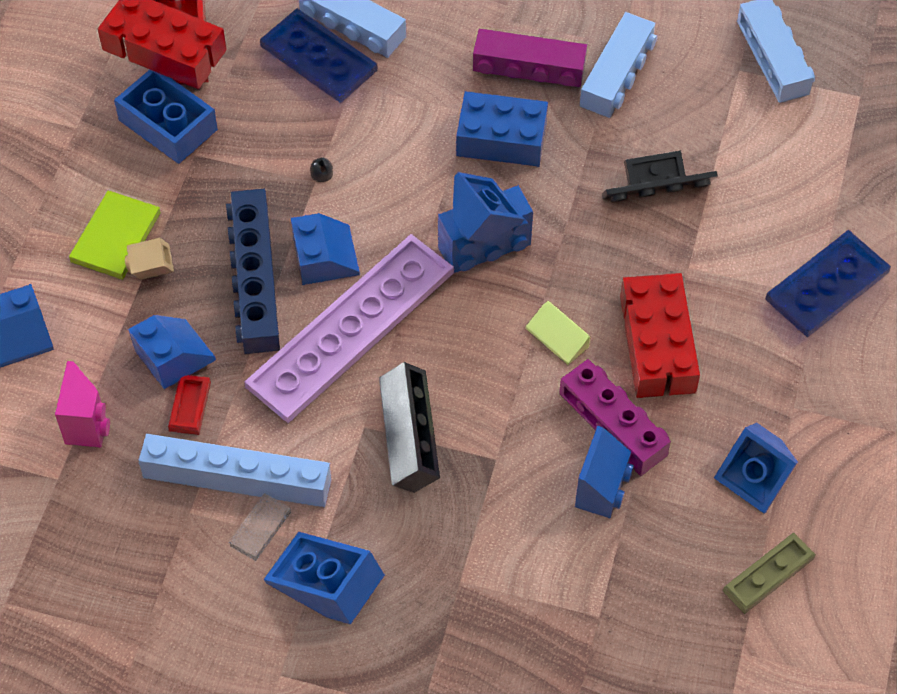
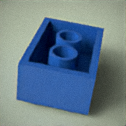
(166, 115)
(501, 128)
(466, 254)

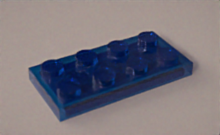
(318, 55)
(827, 283)

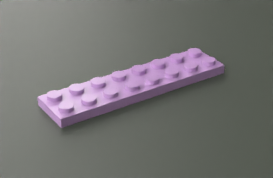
(348, 328)

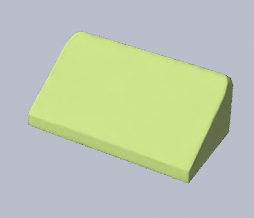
(558, 333)

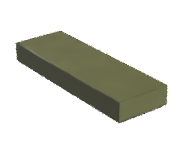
(769, 573)

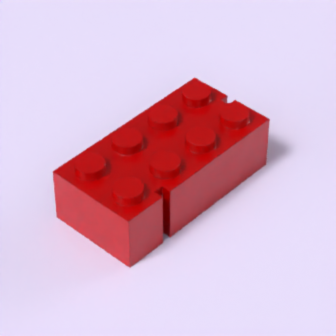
(163, 40)
(659, 335)

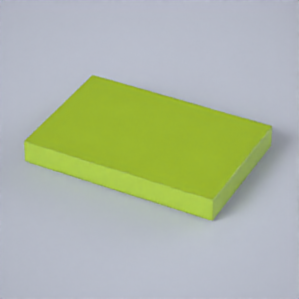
(113, 226)

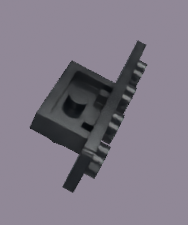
(656, 173)

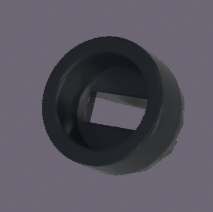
(315, 170)

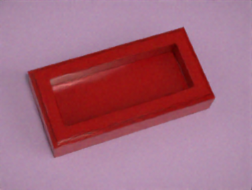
(189, 405)

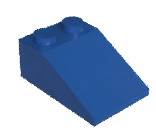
(326, 576)

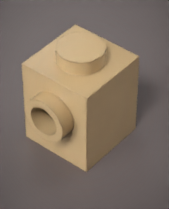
(149, 258)

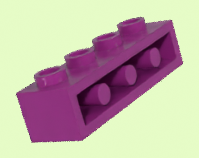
(529, 57)
(608, 406)

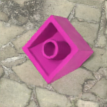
(80, 410)

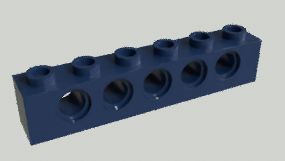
(262, 334)

